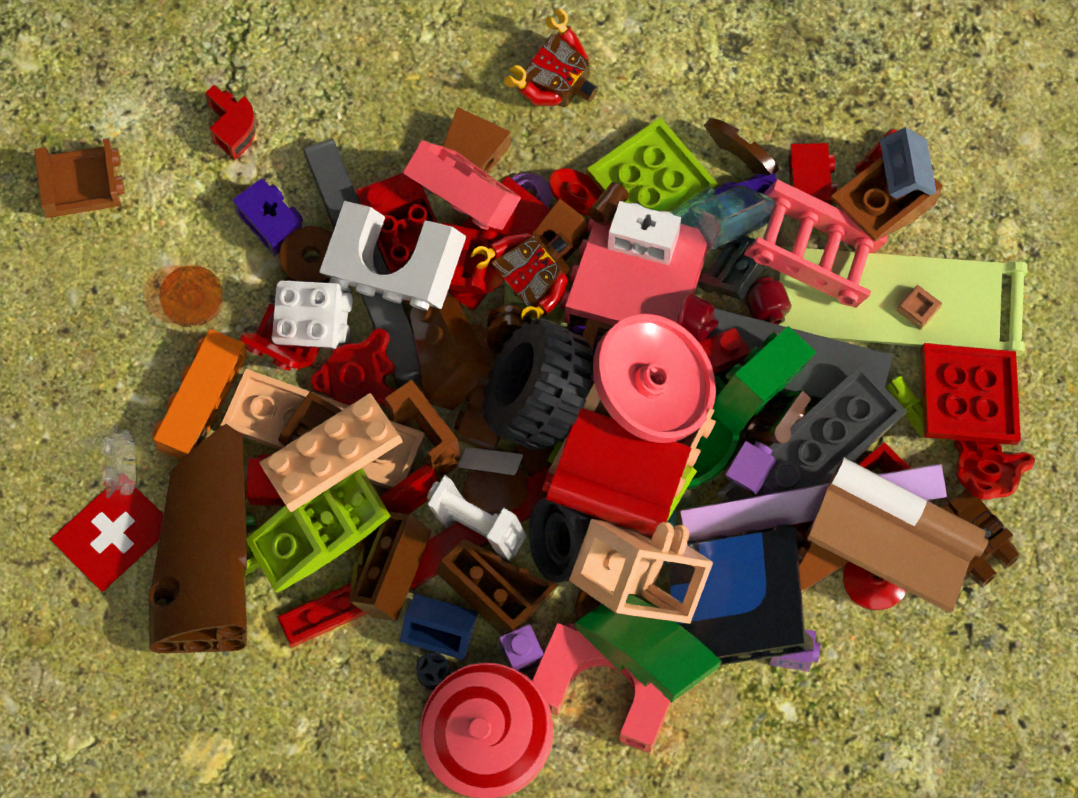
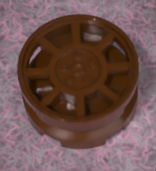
(503, 326)

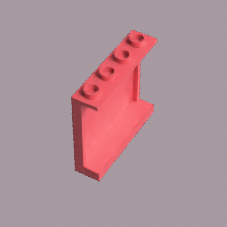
(620, 285)

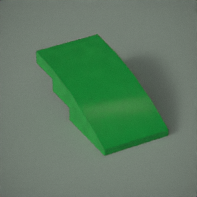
(649, 648)

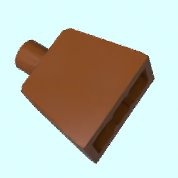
(477, 139)
(566, 221)

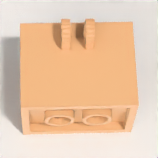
(630, 564)

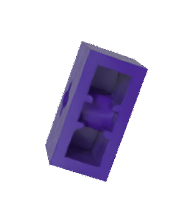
(254, 209)

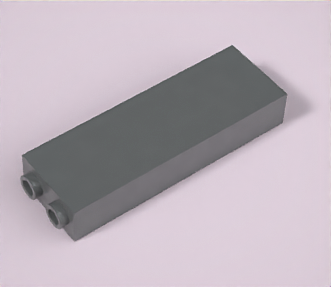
(825, 370)

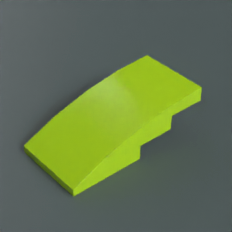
(318, 531)

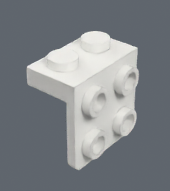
(311, 314)

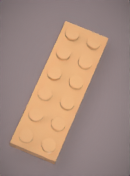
(266, 405)

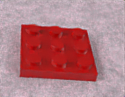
(970, 394)

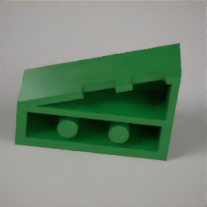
(761, 378)

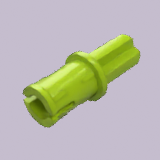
(909, 402)

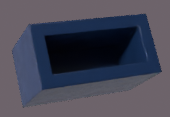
(439, 626)

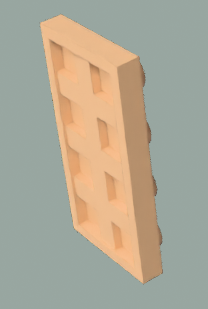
(330, 452)

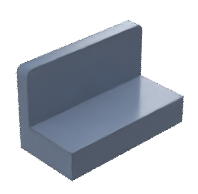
(907, 163)

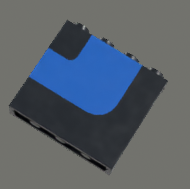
(750, 596)

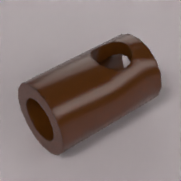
(606, 205)

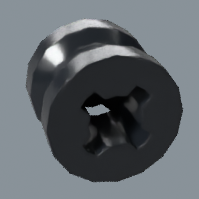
(431, 664)

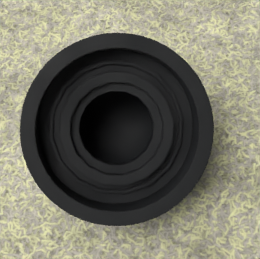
(556, 538)

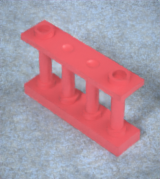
(823, 217)

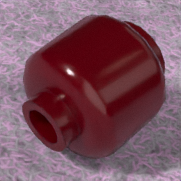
(768, 301)

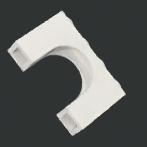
(421, 281)

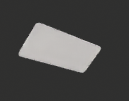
(490, 460)

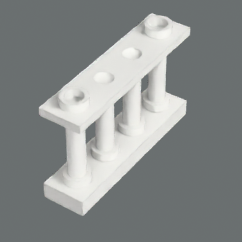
(501, 530)

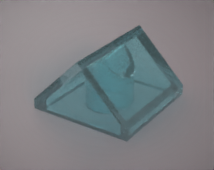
(731, 215)

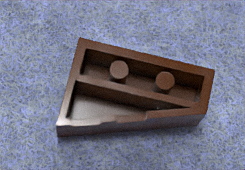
(447, 353)
(388, 566)
(493, 587)

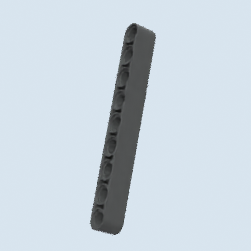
(334, 189)

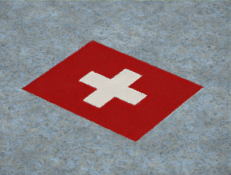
(110, 535)

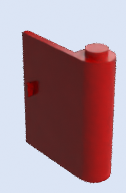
(617, 474)

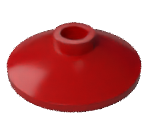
(574, 189)
(870, 592)

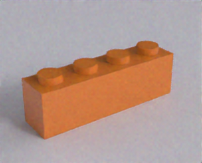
(200, 394)

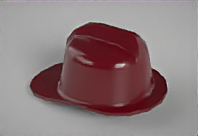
(697, 317)

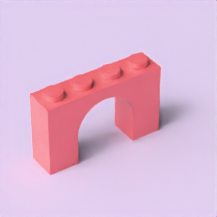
(570, 655)

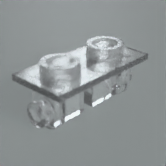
(115, 473)

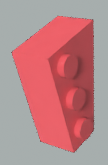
(462, 185)

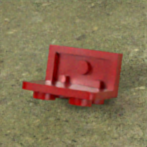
(284, 355)

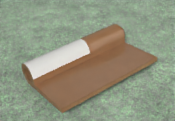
(896, 534)

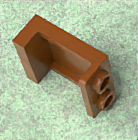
(79, 180)
(410, 404)

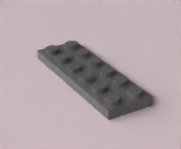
(834, 429)

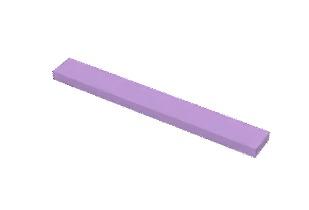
(793, 505)

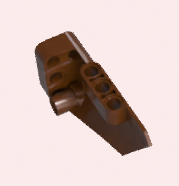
(202, 552)

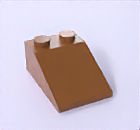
(874, 210)

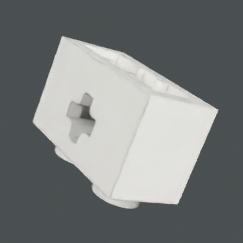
(644, 232)

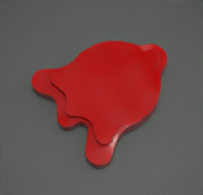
(357, 371)
(988, 470)

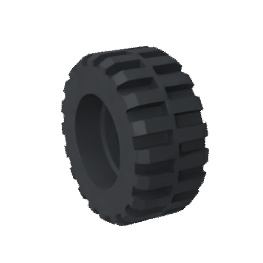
(538, 384)

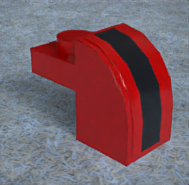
(237, 123)

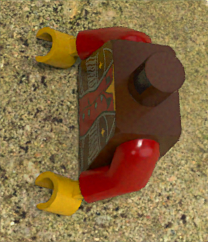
(556, 70)
(531, 269)

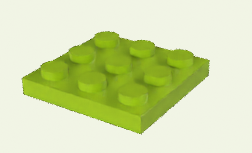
(653, 169)

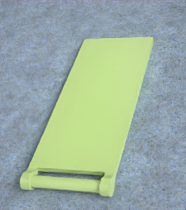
(964, 287)

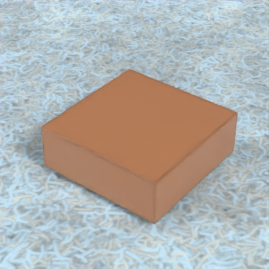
(919, 307)

